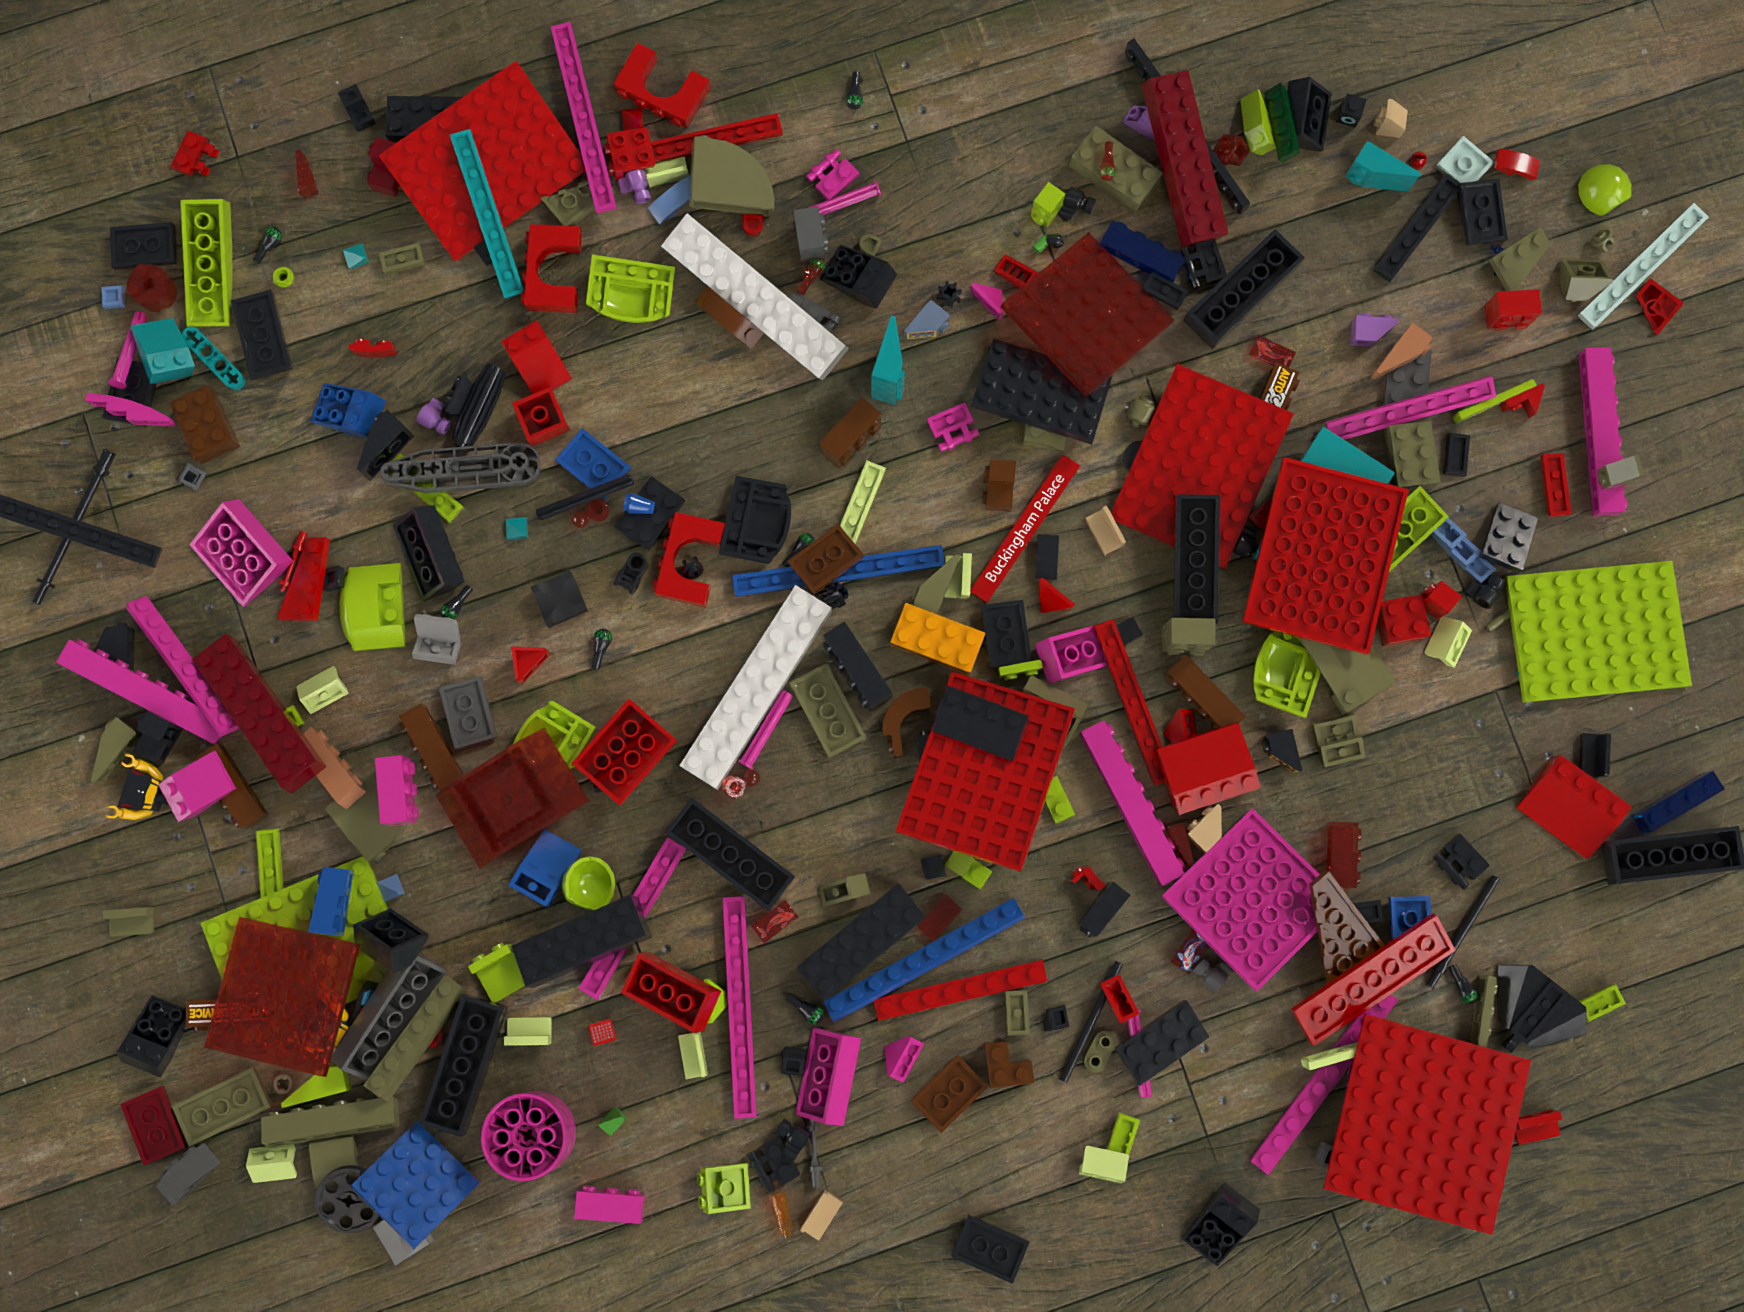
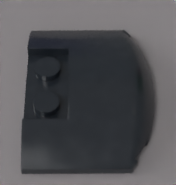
(756, 520)

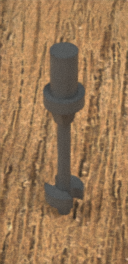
(814, 1168)

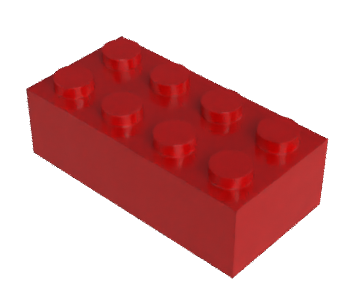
(671, 992)

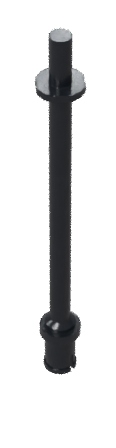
(100, 471)

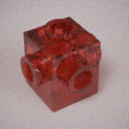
(1231, 149)

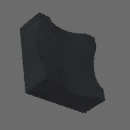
(559, 599)

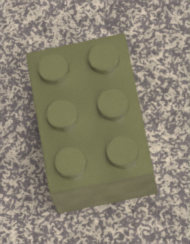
(1412, 455)
(1188, 636)

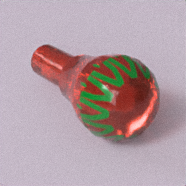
(1108, 169)
(814, 269)

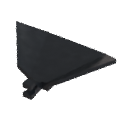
(1536, 1008)

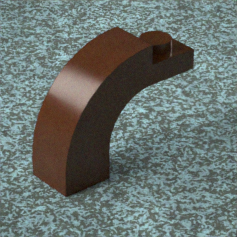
(728, 316)
(906, 704)

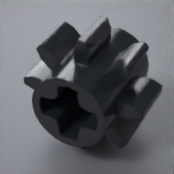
(946, 300)
(835, 595)

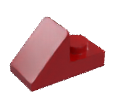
(1528, 400)

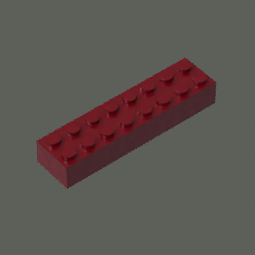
(1184, 158)
(259, 713)

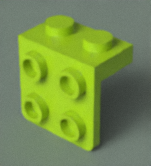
(498, 972)

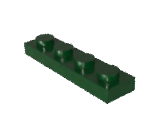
(1282, 122)

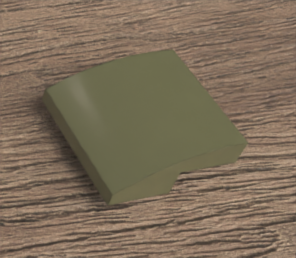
(1338, 740)
(332, 1154)

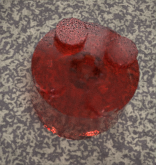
(151, 288)

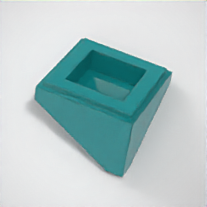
(356, 256)
(516, 528)

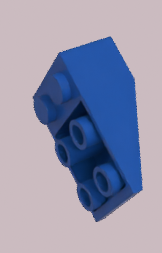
(347, 409)
(543, 868)

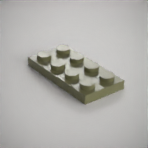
(828, 710)
(222, 1106)

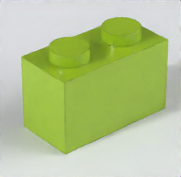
(1047, 205)

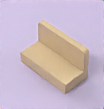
(1105, 531)
(821, 1215)

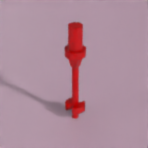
(298, 547)

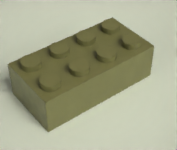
(1134, 175)

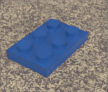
(591, 461)

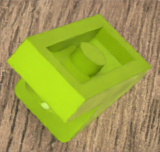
(968, 869)

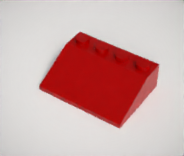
(624, 752)
(1208, 768)
(1573, 806)

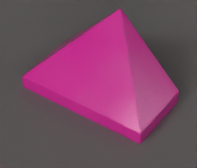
(989, 297)
(901, 1057)

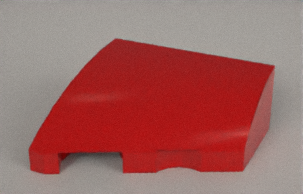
(1658, 305)

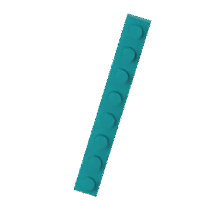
(487, 213)

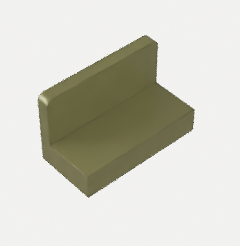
(130, 921)

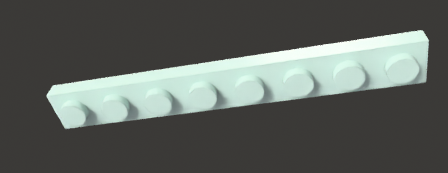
(1643, 266)

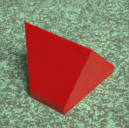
(527, 661)

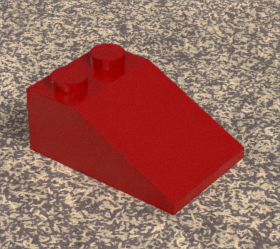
(536, 358)

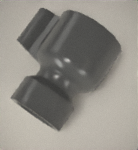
(1212, 977)

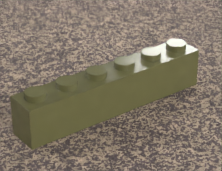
(415, 1038)
(329, 1121)

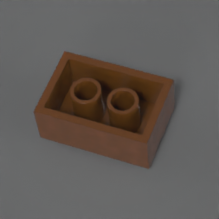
(204, 424)
(851, 433)

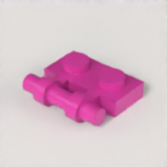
(837, 180)
(950, 421)

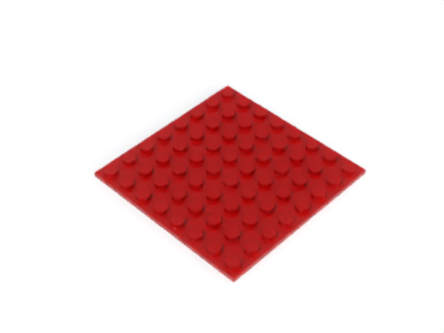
(1427, 1124)

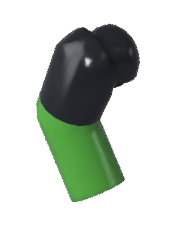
(1048, 239)

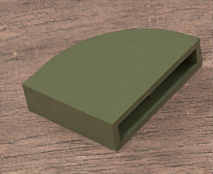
(728, 179)
(363, 824)

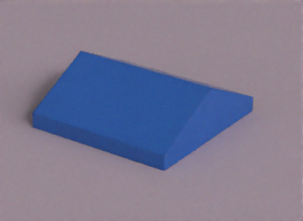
(1407, 912)

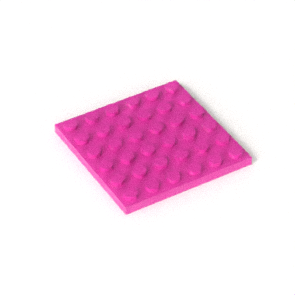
(1249, 899)

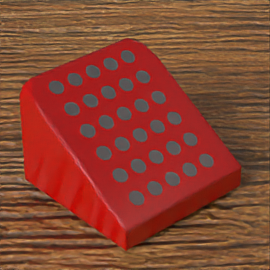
(602, 1032)

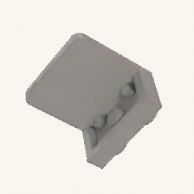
(437, 639)

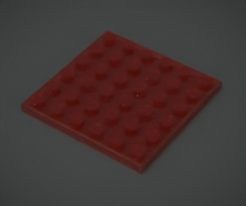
(1087, 314)
(282, 996)

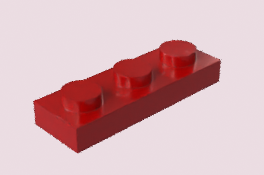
(1555, 485)

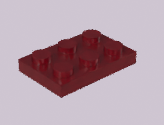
(153, 1125)

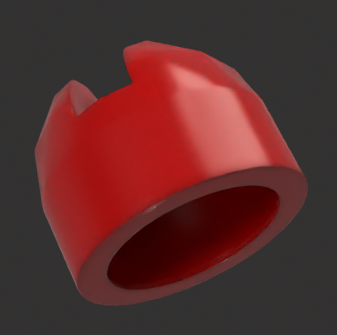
(1418, 164)

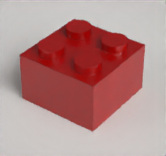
(1513, 309)
(541, 416)
(1403, 620)

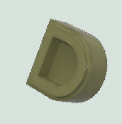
(870, 244)

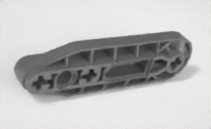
(450, 471)

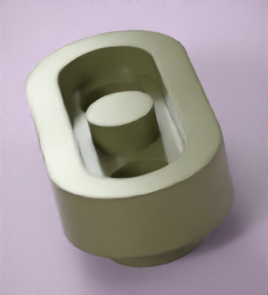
(1097, 1050)

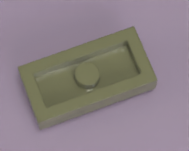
(402, 258)
(1017, 1012)

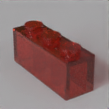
(1344, 853)

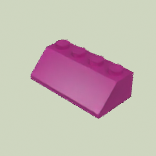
(828, 1077)

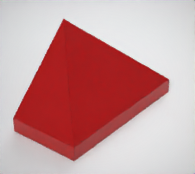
(632, 118)
(1052, 599)
(1181, 726)
(1119, 999)

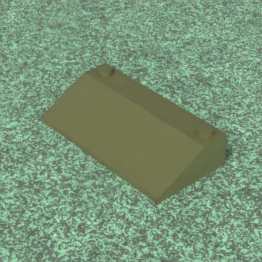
(1349, 674)

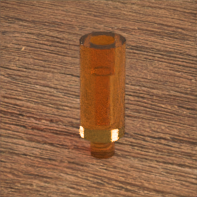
(782, 1214)

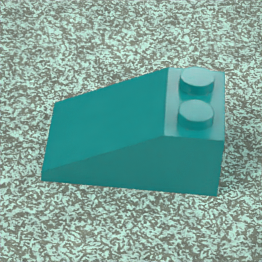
(1381, 170)
(163, 350)

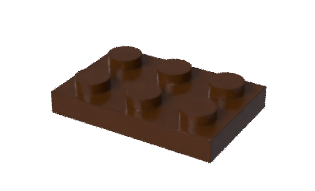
(826, 559)
(949, 1093)

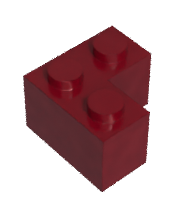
(379, 177)

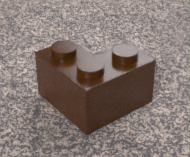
(1000, 483)
(1001, 1071)

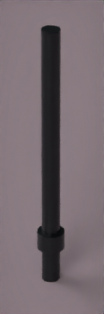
(1441, 967)
(1088, 1026)

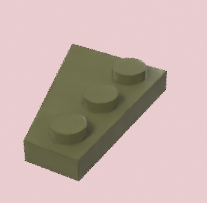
(571, 204)
(1519, 258)

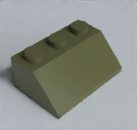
(1046, 691)

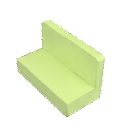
(667, 172)
(961, 579)
(1448, 641)
(321, 690)
(528, 1031)
(693, 1055)
(271, 1163)
(1104, 1164)

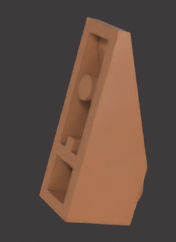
(1407, 348)

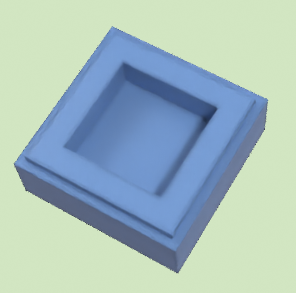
(113, 297)

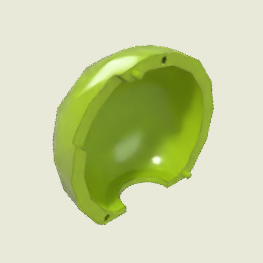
(1604, 188)
(588, 883)

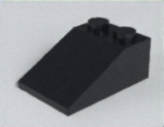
(383, 443)

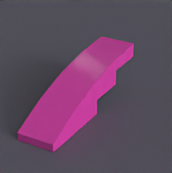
(134, 412)

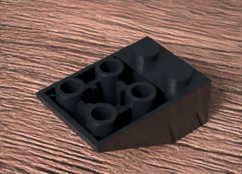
(859, 275)
(154, 1036)
(1222, 1224)

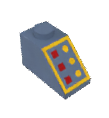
(928, 322)

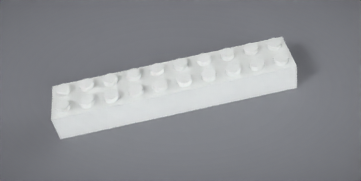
(755, 297)
(756, 687)

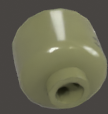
(1141, 412)

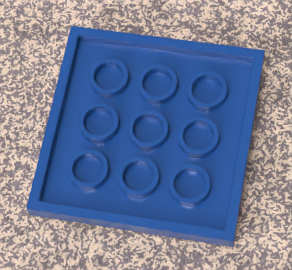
(415, 1185)

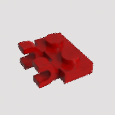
(190, 152)

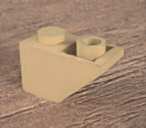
(1391, 119)
(1206, 830)

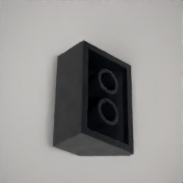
(1309, 111)
(390, 939)

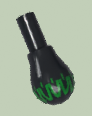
(854, 96)
(271, 238)
(802, 542)
(453, 607)
(602, 640)
(1467, 992)
(812, 1013)

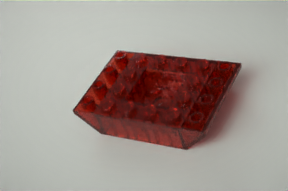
(540, 790)

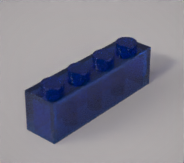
(1141, 252)
(1677, 802)

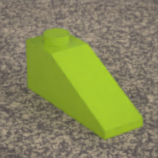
(1257, 123)
(318, 1087)

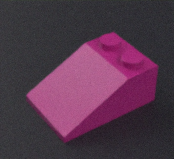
(1070, 654)
(197, 787)

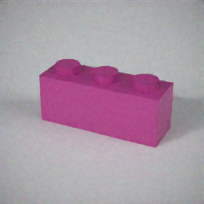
(609, 1205)

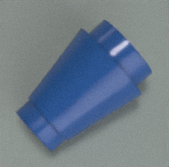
(638, 504)

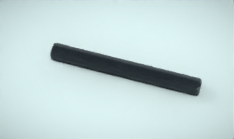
(585, 497)

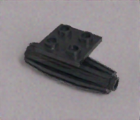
(474, 403)

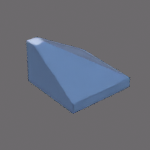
(390, 888)

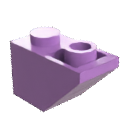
(1139, 121)
(1369, 330)

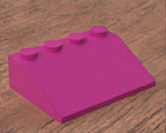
(240, 551)

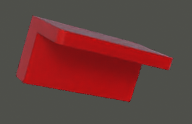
(1538, 1126)

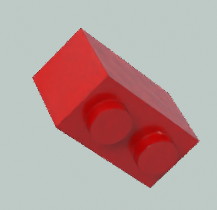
(1439, 599)

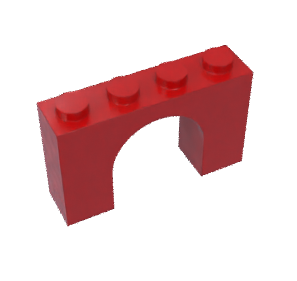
(677, 108)
(542, 242)
(685, 530)

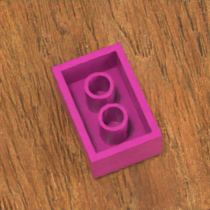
(396, 790)

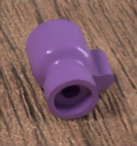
(635, 182)
(430, 417)

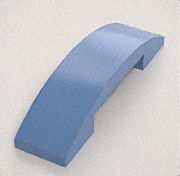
(671, 201)

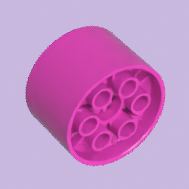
(563, 1135)

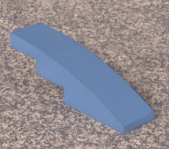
(1462, 551)

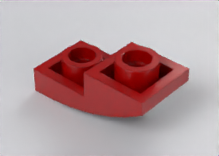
(1516, 162)
(365, 348)

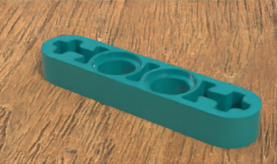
(213, 358)

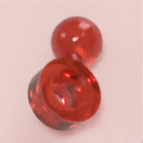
(580, 519)
(750, 778)

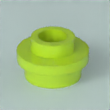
(279, 272)

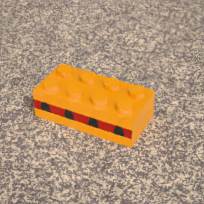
(937, 639)

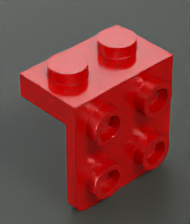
(629, 151)

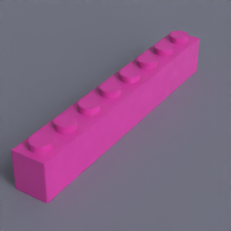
(1601, 426)
(137, 688)
(1131, 803)

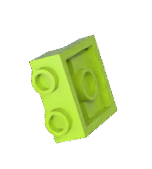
(724, 1188)

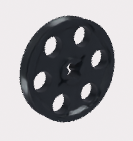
(342, 1207)

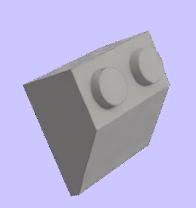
(395, 1245)

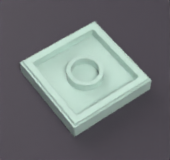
(1464, 162)

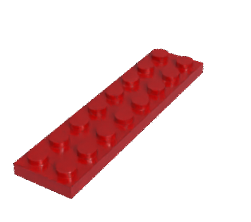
(1373, 979)

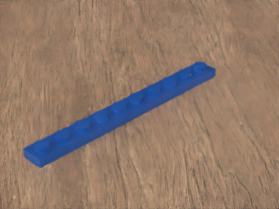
(868, 567)
(923, 960)

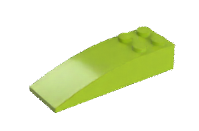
(207, 261)
(1418, 521)

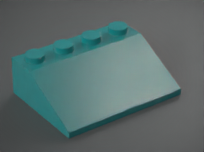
(887, 375)
(1337, 454)

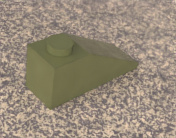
(933, 590)
(114, 743)

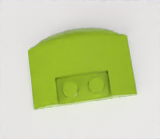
(630, 289)
(373, 607)
(1285, 674)
(565, 728)

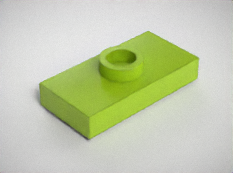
(1602, 1002)
(1123, 1133)

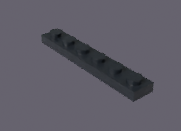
(1417, 228)

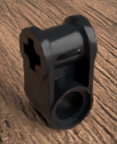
(631, 574)

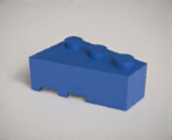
(331, 901)

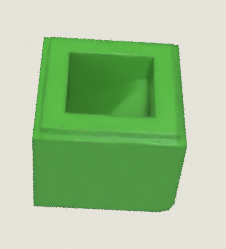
(612, 1121)

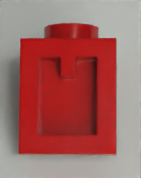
(1092, 880)

